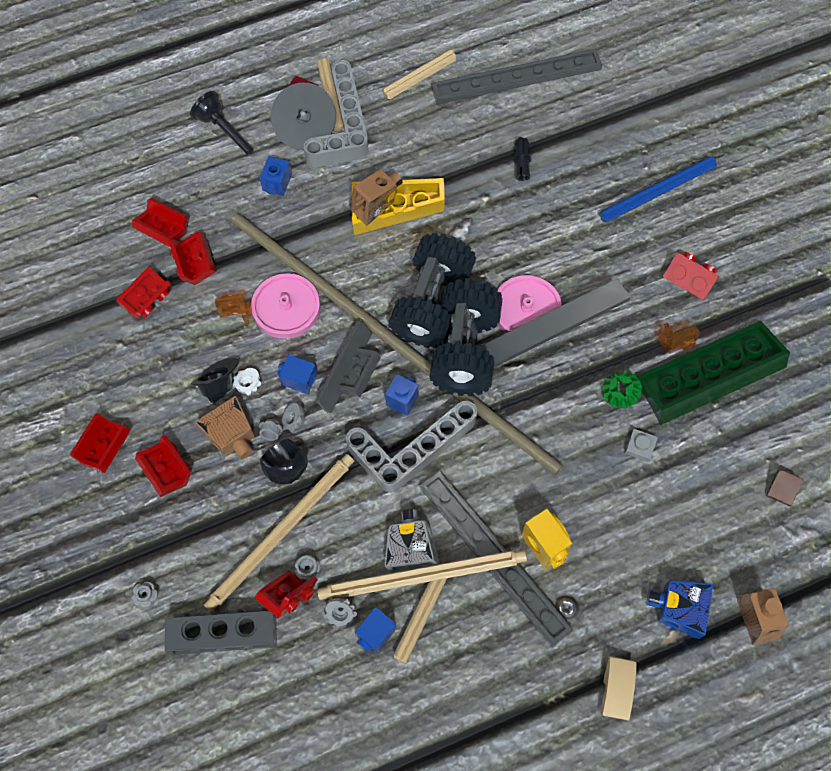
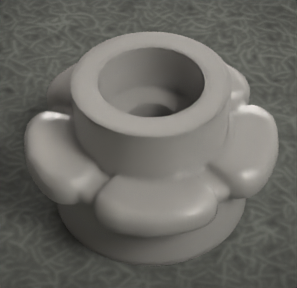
(270, 429)
(301, 563)
(149, 599)

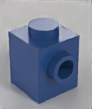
(275, 176)
(297, 374)
(402, 394)
(375, 631)

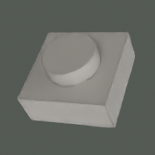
(641, 445)

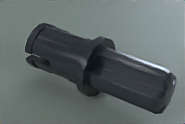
(522, 159)

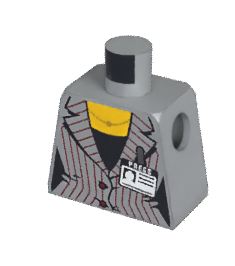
(410, 544)

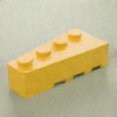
(412, 201)

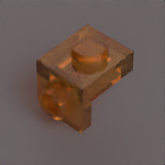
(233, 305)
(682, 340)

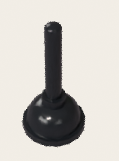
(208, 110)

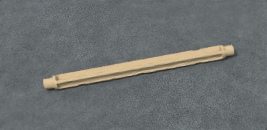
(278, 533)
(422, 574)

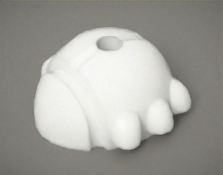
(247, 377)

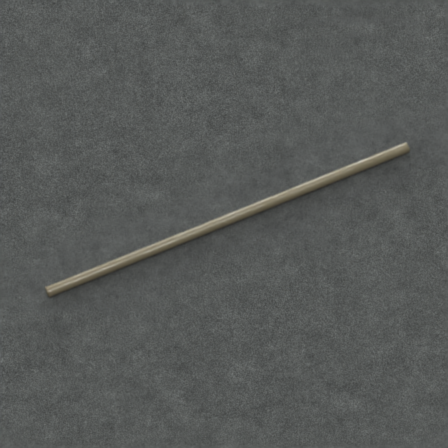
(393, 341)

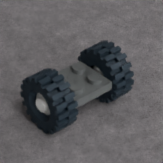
(420, 315)
(461, 364)

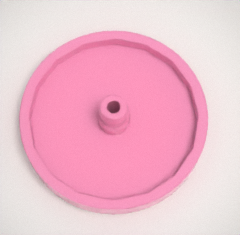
(525, 300)
(285, 305)

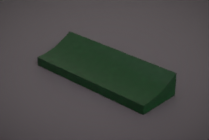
(713, 371)

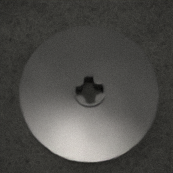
(287, 110)

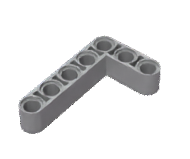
(353, 125)
(413, 450)

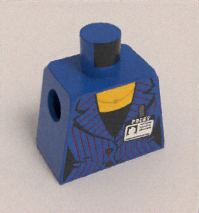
(683, 606)

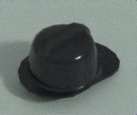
(216, 379)

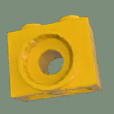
(547, 539)

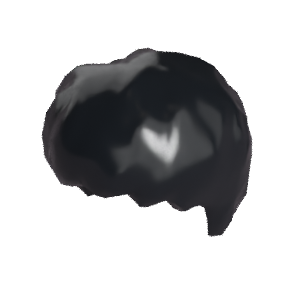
(284, 462)

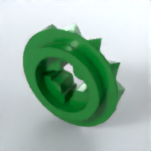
(632, 392)

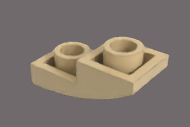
(619, 688)

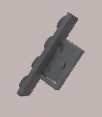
(350, 370)

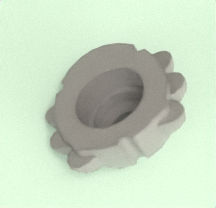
(293, 417)
(337, 615)

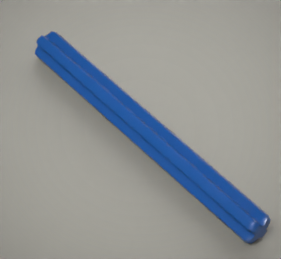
(658, 189)

